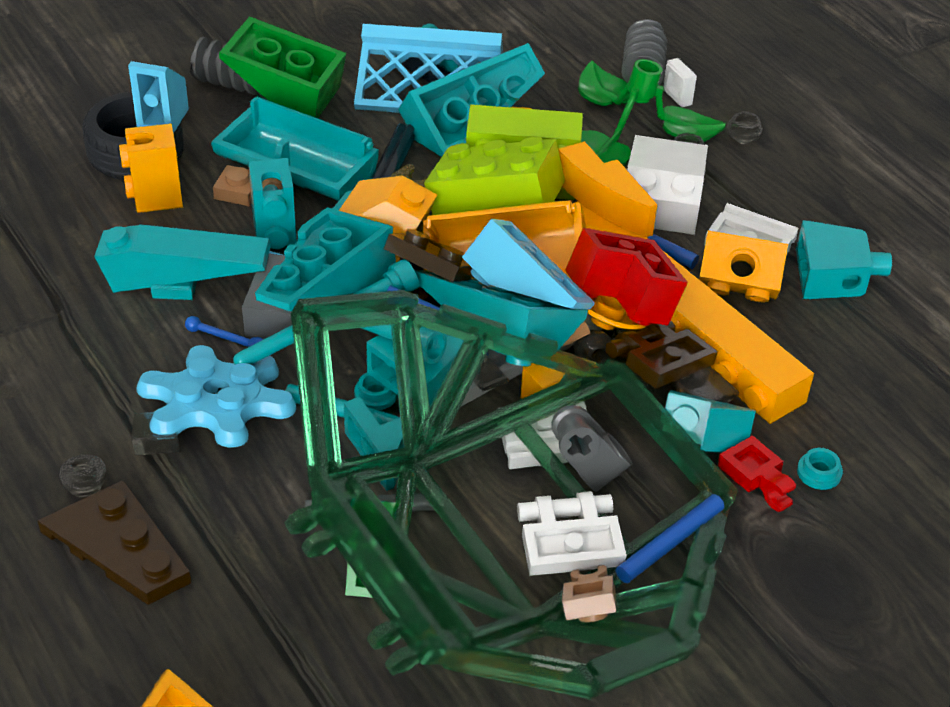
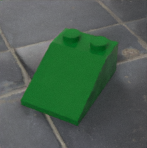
(285, 66)

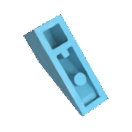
(512, 262)

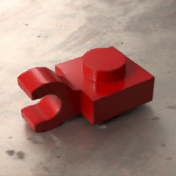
(757, 466)

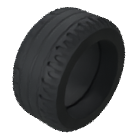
(105, 131)

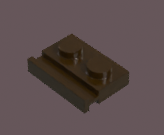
(429, 255)

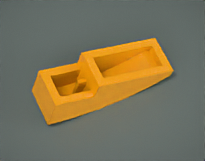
(607, 189)

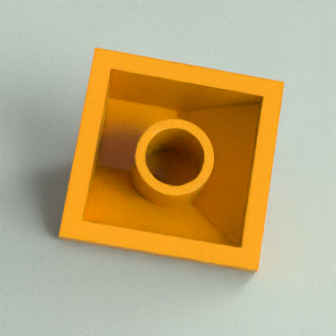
(391, 202)

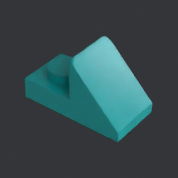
(710, 422)
(369, 433)

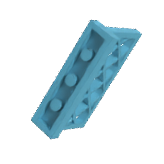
(419, 43)

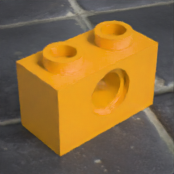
(764, 257)

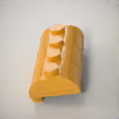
(550, 226)

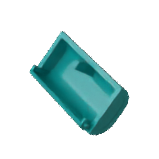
(318, 152)

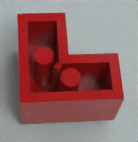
(630, 271)

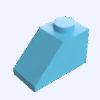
(157, 95)

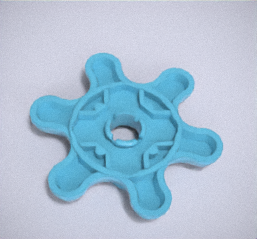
(193, 404)

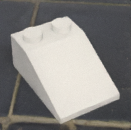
(672, 177)

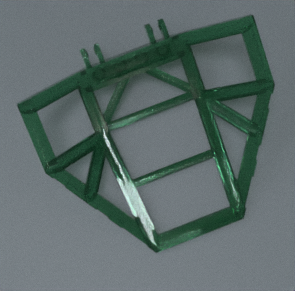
(425, 601)

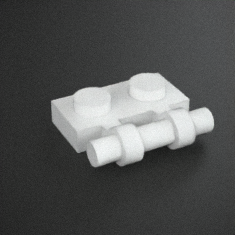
(570, 544)

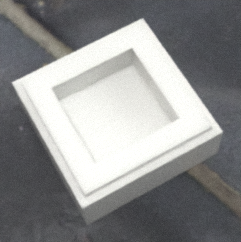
(679, 82)

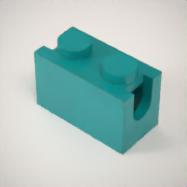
(272, 207)

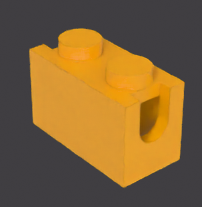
(153, 168)

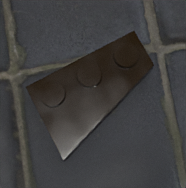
(121, 540)

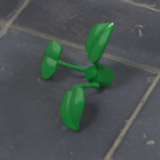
(642, 86)

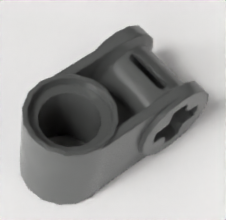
(588, 447)

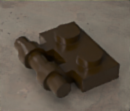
(661, 354)

